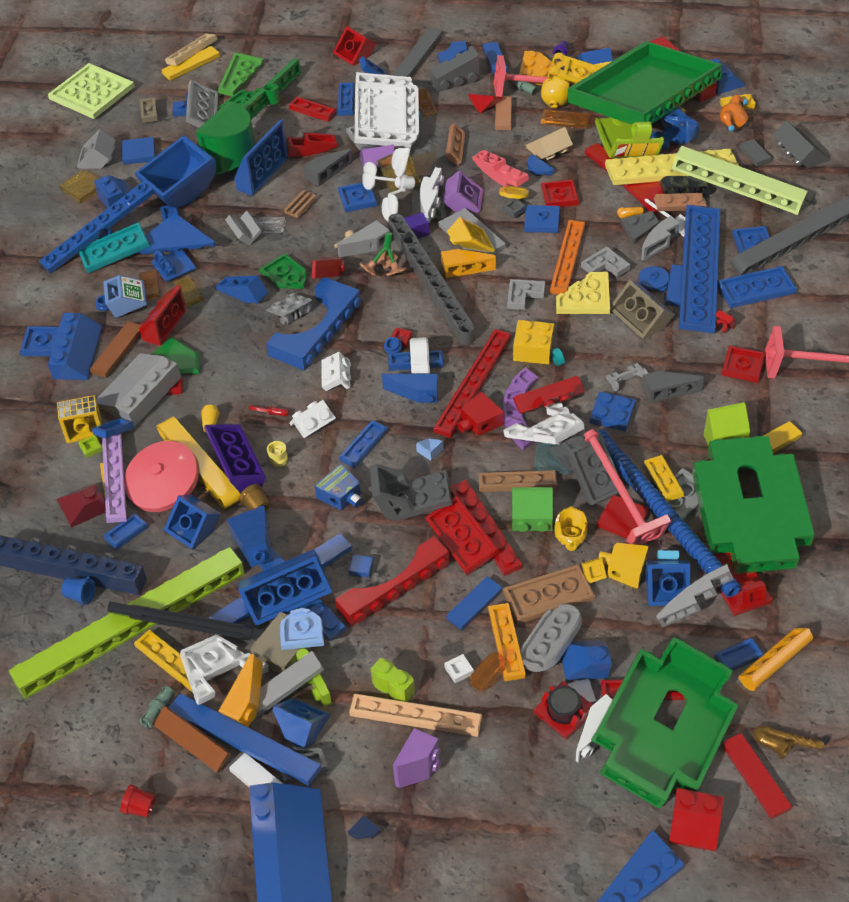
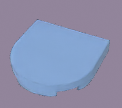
(301, 630)

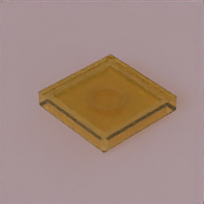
(80, 186)

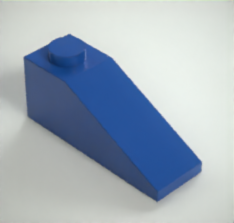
(244, 288)
(417, 387)

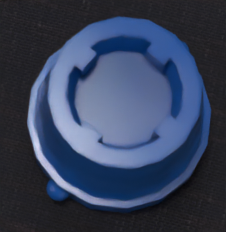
(79, 589)

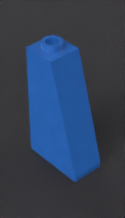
(252, 534)

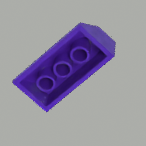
(235, 455)

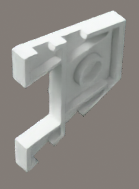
(552, 430)
(209, 660)

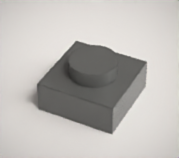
(514, 207)

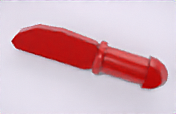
(272, 410)

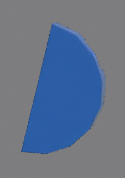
(537, 166)

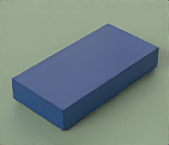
(113, 428)
(125, 531)
(739, 654)

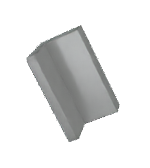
(245, 228)

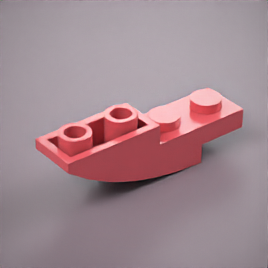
(497, 169)

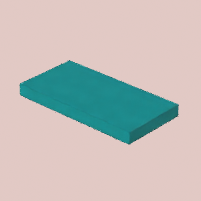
(113, 247)

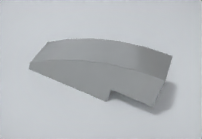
(660, 237)

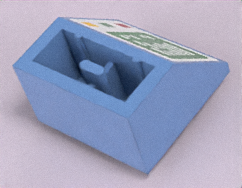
(124, 295)

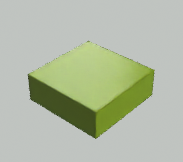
(90, 446)

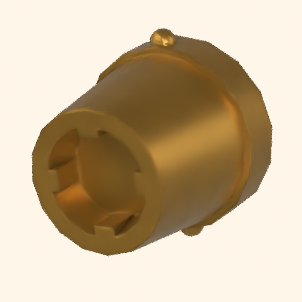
(254, 497)

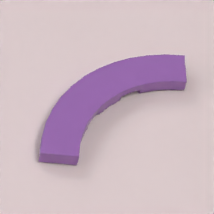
(520, 384)

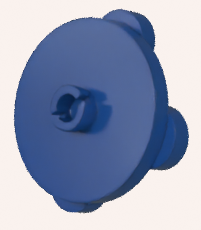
(654, 278)

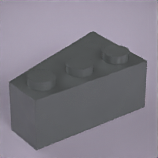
(457, 71)

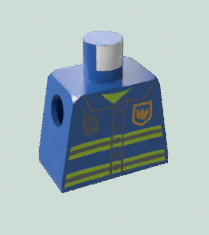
(339, 489)

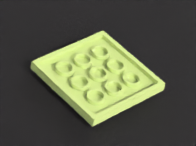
(91, 90)

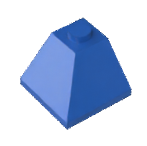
(586, 660)
(300, 721)

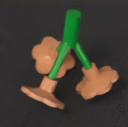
(386, 259)

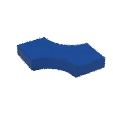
(451, 52)

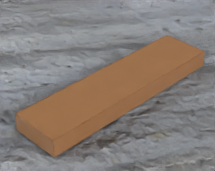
(507, 480)

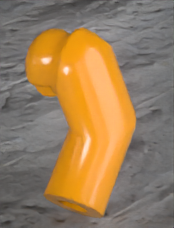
(630, 211)

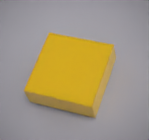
(594, 570)

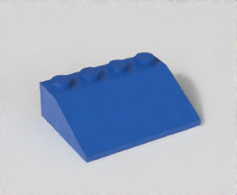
(262, 160)

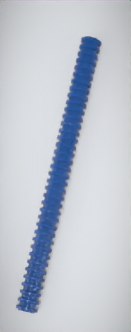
(660, 507)

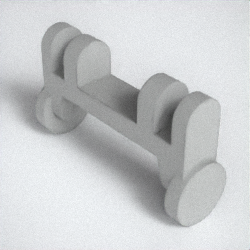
(632, 371)

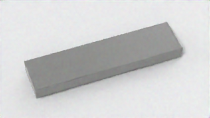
(288, 681)

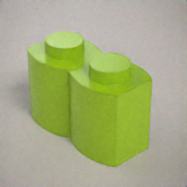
(392, 680)

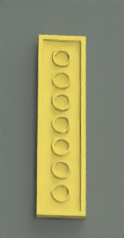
(654, 167)

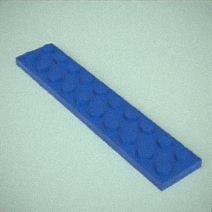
(699, 269)

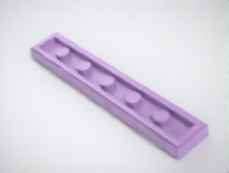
(114, 479)

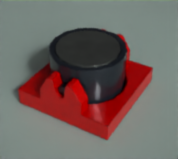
(566, 709)

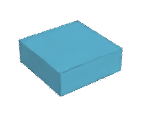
(667, 555)

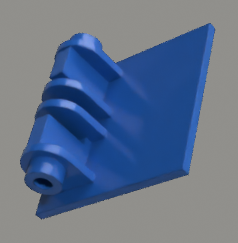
(172, 264)

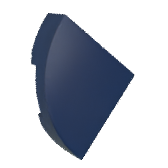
(364, 829)

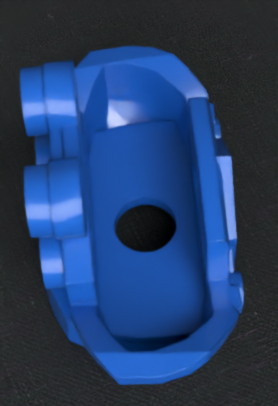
(675, 129)

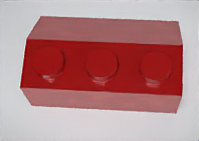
(163, 317)

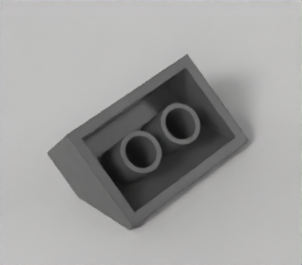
(799, 146)

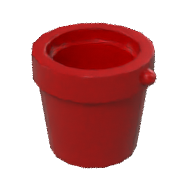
(137, 802)

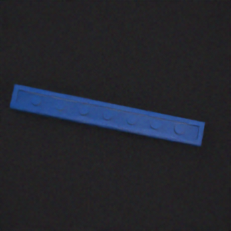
(327, 553)
(247, 740)

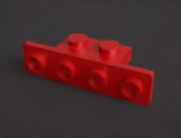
(548, 395)

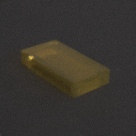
(190, 292)

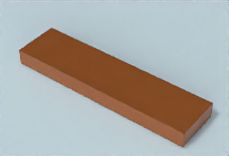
(116, 350)
(192, 739)

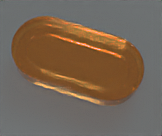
(487, 671)

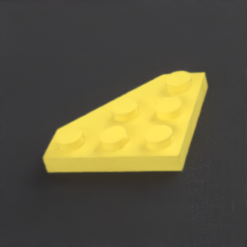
(586, 297)

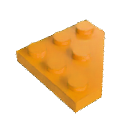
(536, 65)

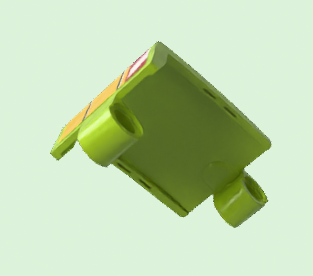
(627, 140)

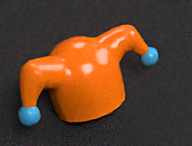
(733, 113)

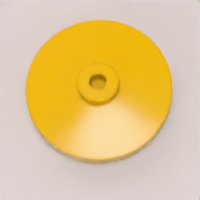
(514, 192)

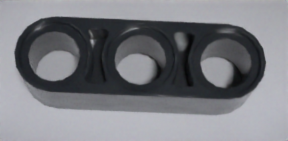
(684, 184)

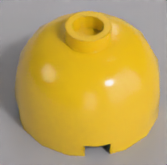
(555, 92)

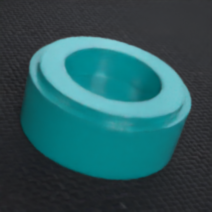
(557, 357)

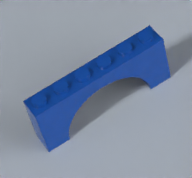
(303, 347)

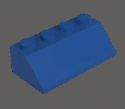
(74, 347)
(284, 587)

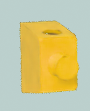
(626, 563)

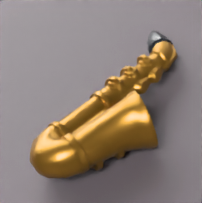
(781, 742)

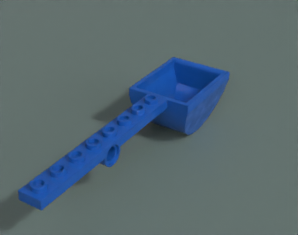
(174, 176)

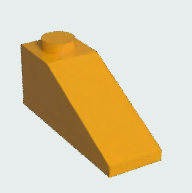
(465, 262)
(244, 695)

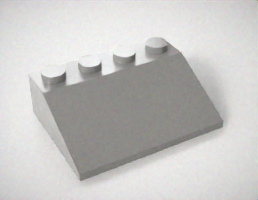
(139, 387)

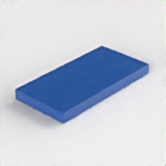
(756, 287)

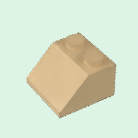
(550, 144)

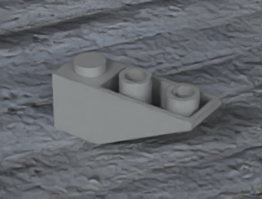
(365, 240)

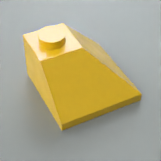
(469, 236)

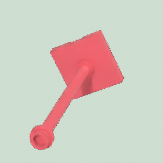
(501, 77)
(775, 352)
(645, 531)

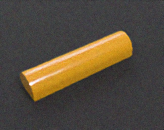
(775, 658)

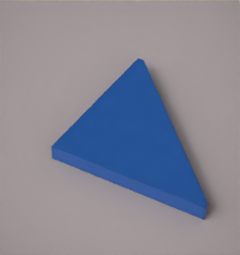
(174, 235)

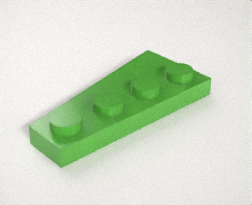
(238, 73)

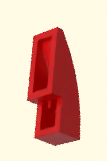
(310, 144)

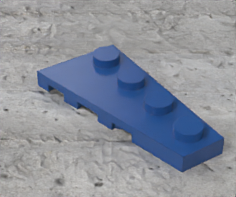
(644, 872)

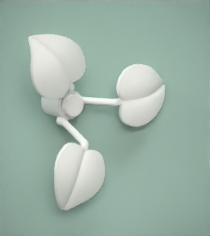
(402, 181)

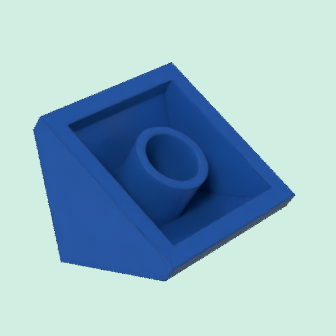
(596, 56)

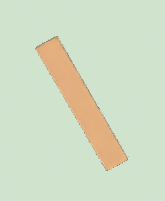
(416, 715)

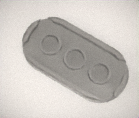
(551, 638)

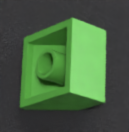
(532, 509)

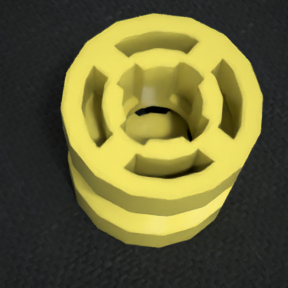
(277, 454)

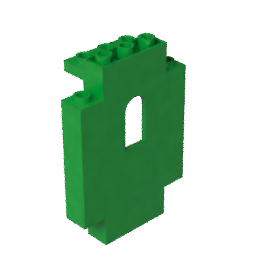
(759, 530)
(645, 753)

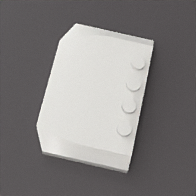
(386, 110)

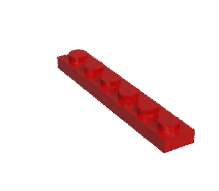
(507, 559)

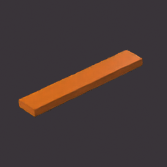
(567, 257)

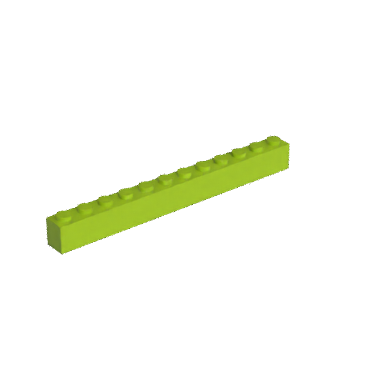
(115, 630)

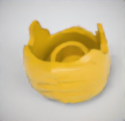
(571, 528)

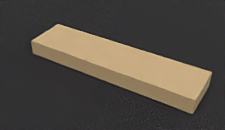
(191, 49)

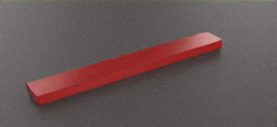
(472, 382)

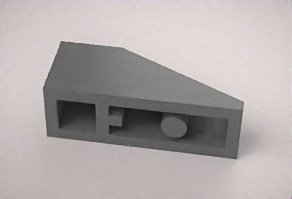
(326, 166)
(668, 385)

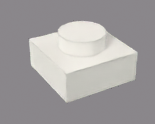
(458, 668)

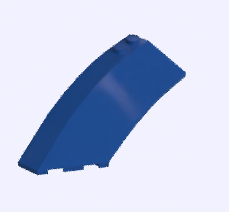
(289, 844)

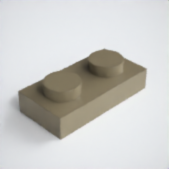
(148, 110)

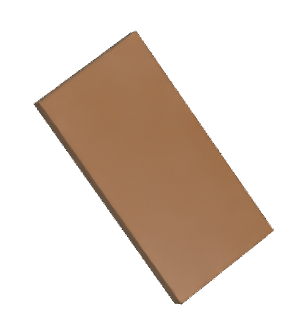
(538, 595)

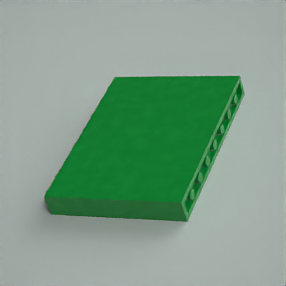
(644, 83)

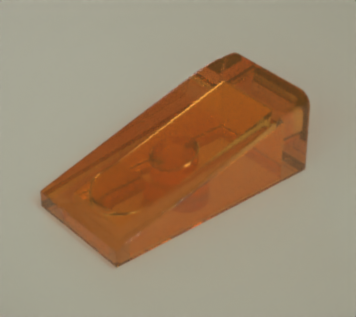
(426, 105)

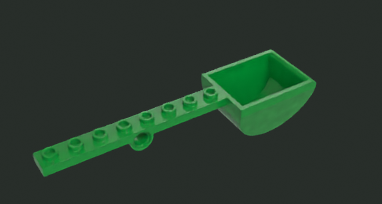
(230, 131)

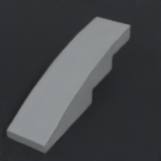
(687, 601)

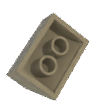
(641, 310)

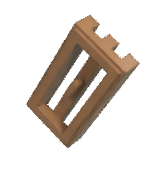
(297, 203)

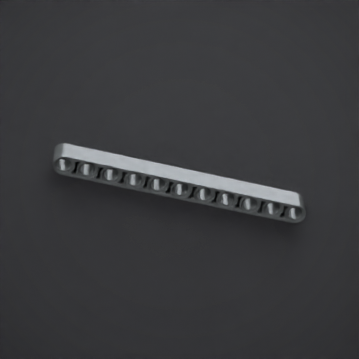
(792, 237)
(431, 280)

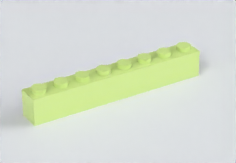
(739, 180)

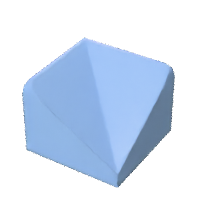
(429, 448)

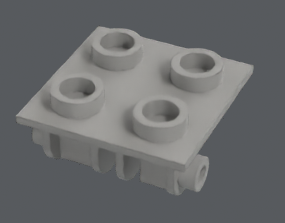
(291, 308)

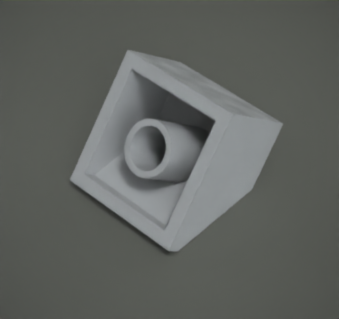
(96, 151)

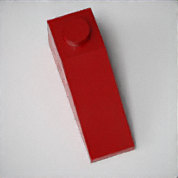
(327, 267)

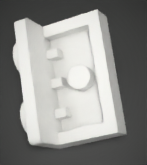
(335, 371)
(312, 419)

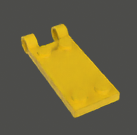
(574, 69)

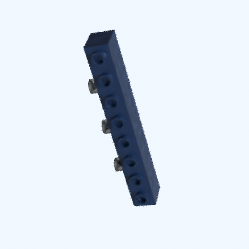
(69, 562)

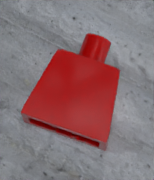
(480, 415)

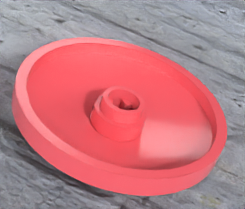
(160, 475)

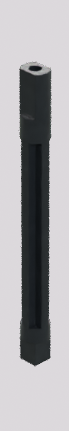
(185, 621)

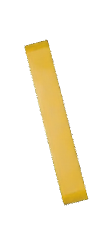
(209, 473)

